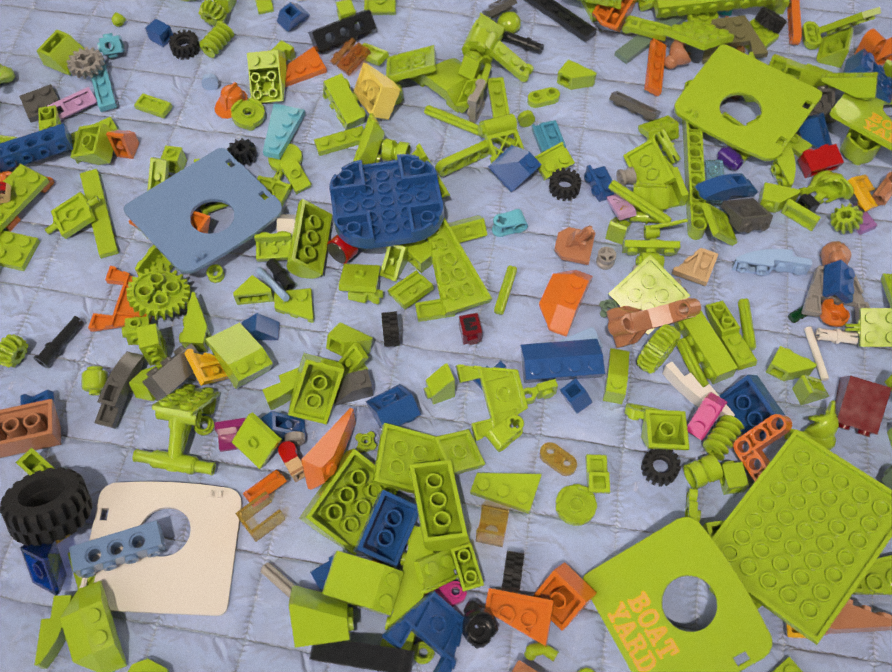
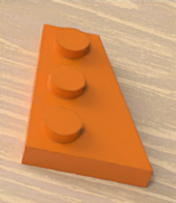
(304, 67)
(522, 612)

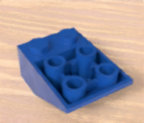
(865, 62)

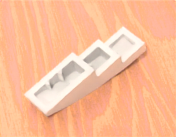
(690, 387)

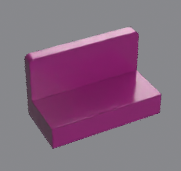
(226, 432)

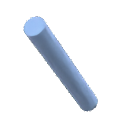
(276, 288)

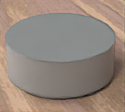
(297, 438)

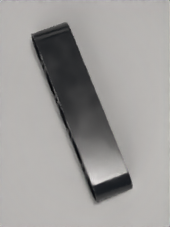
(364, 656)

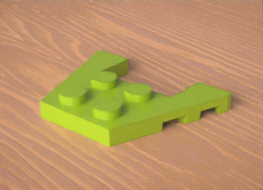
(501, 392)

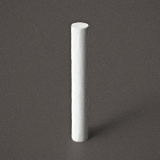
(816, 353)

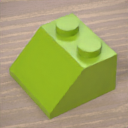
(93, 144)

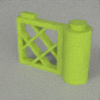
(496, 129)

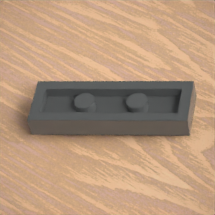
(635, 106)

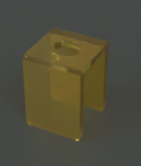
(253, 508)
(492, 516)

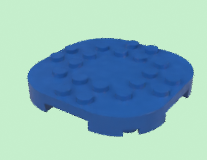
(386, 202)

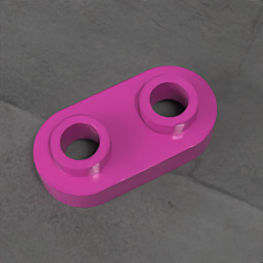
(446, 593)

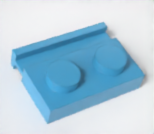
(547, 135)

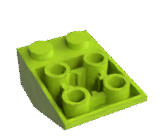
(267, 75)

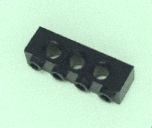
(318, 35)

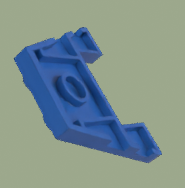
(435, 625)

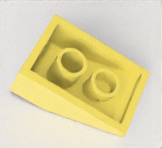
(376, 92)

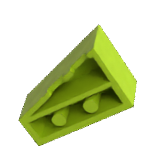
(343, 101)

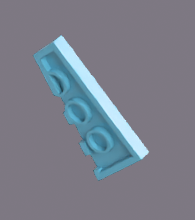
(281, 129)

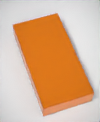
(268, 484)

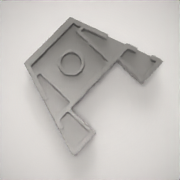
(815, 295)

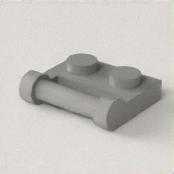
(476, 101)

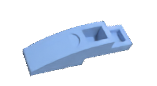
(764, 261)

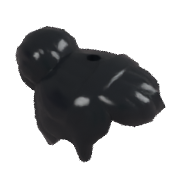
(477, 615)

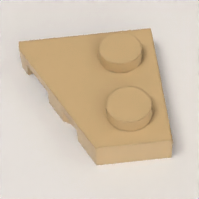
(697, 267)

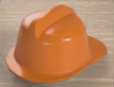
(228, 96)

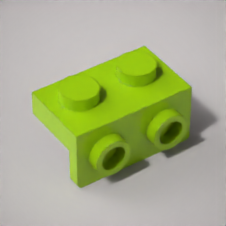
(272, 246)
(155, 259)

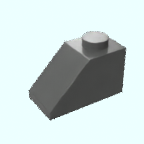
(354, 387)

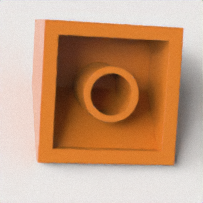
(568, 592)

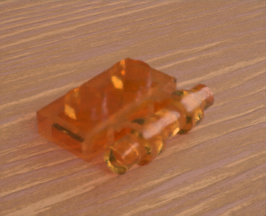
(354, 57)

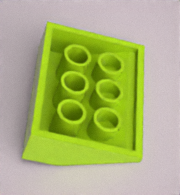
(345, 501)

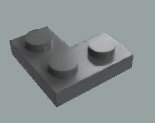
(498, 6)

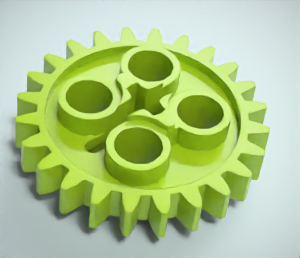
(158, 293)

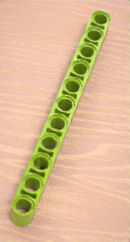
(694, 175)

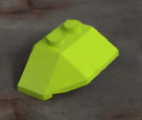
(371, 142)
(92, 631)

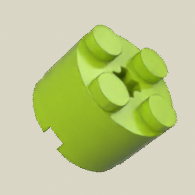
(481, 42)
(859, 148)

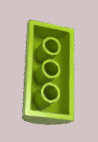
(309, 241)
(438, 505)

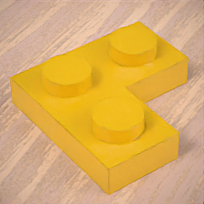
(862, 187)

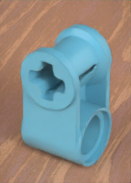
(511, 222)

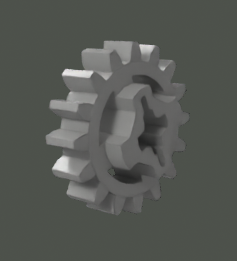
(85, 62)

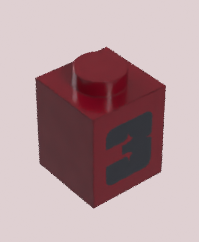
(470, 329)

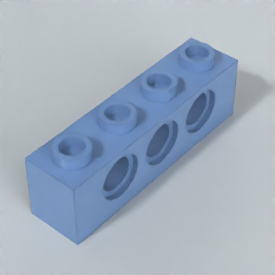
(83, 553)

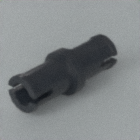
(280, 274)

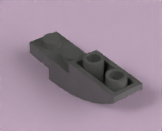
(117, 389)

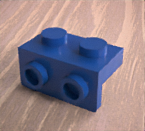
(839, 281)

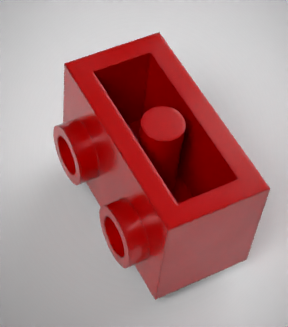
(824, 158)

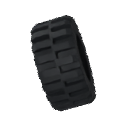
(46, 506)

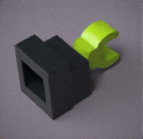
(810, 202)

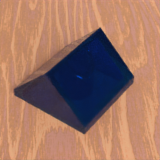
(45, 566)

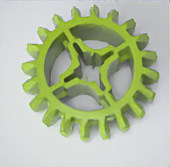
(658, 348)

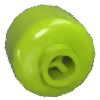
(94, 380)

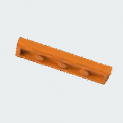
(655, 67)

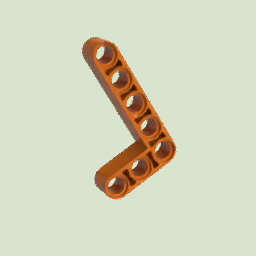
(877, 46)
(756, 445)

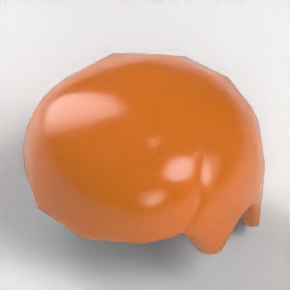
(834, 314)

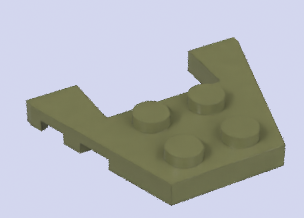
(743, 35)

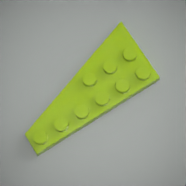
(454, 273)

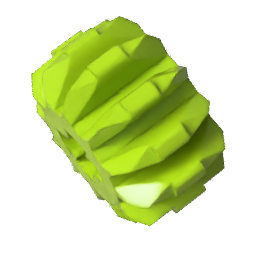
(212, 12)
(846, 218)
(12, 350)

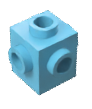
(116, 42)

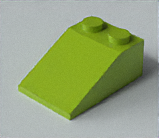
(239, 354)
(315, 388)
(363, 583)

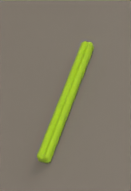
(458, 122)

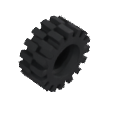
(770, 20)
(184, 38)
(565, 176)
(390, 329)
(655, 476)
(512, 572)

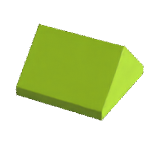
(835, 47)
(665, 430)

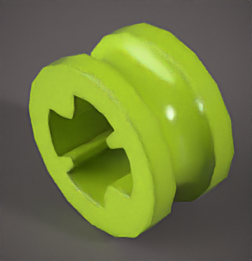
(210, 272)

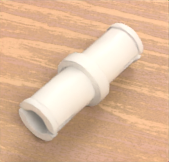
(836, 336)

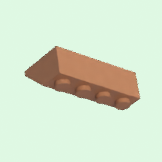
(29, 426)

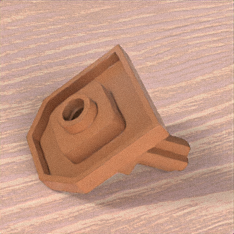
(575, 244)

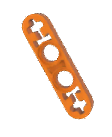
(794, 22)

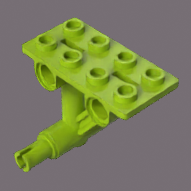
(181, 410)

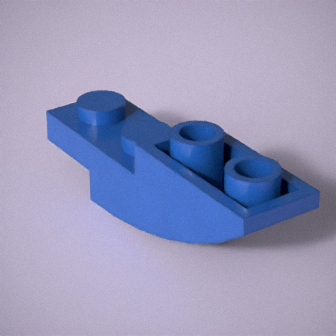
(726, 186)

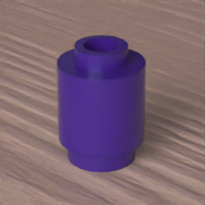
(730, 158)

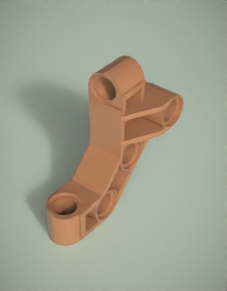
(630, 324)

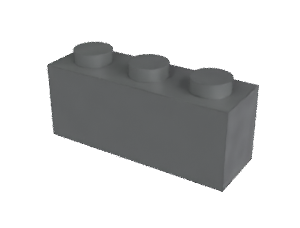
(171, 374)

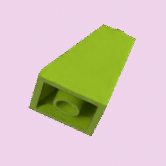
(318, 618)

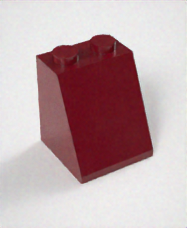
(861, 404)

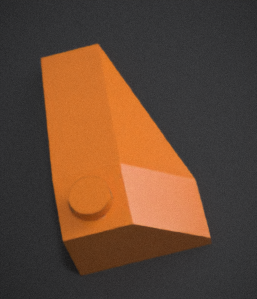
(327, 453)

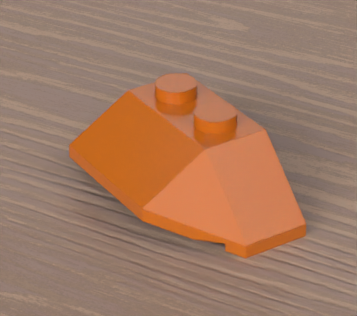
(613, 17)
(563, 299)

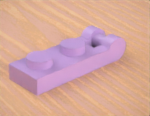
(75, 103)

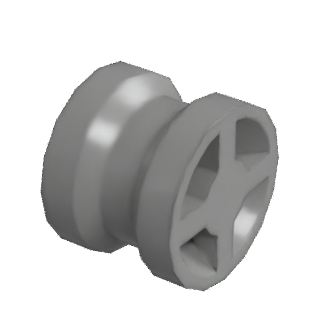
(626, 176)
(610, 256)

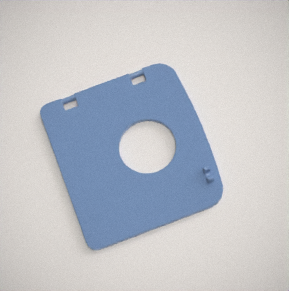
(167, 209)

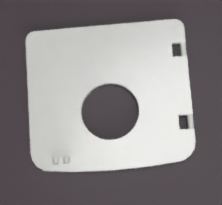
(183, 583)

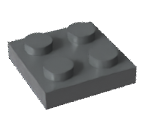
(36, 99)

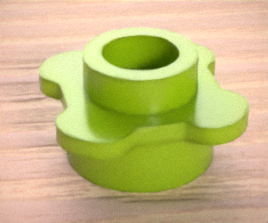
(366, 447)

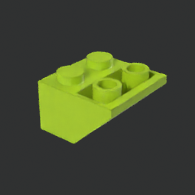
(56, 51)

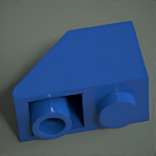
(291, 16)

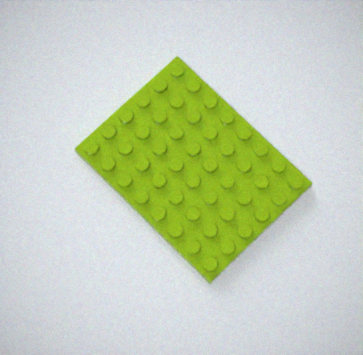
(807, 534)

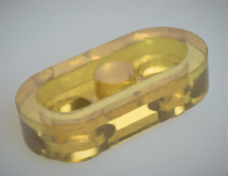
(556, 459)

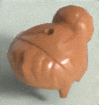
(677, 55)
(834, 252)

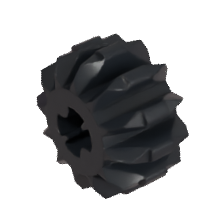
(243, 151)

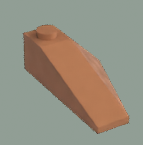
(859, 619)

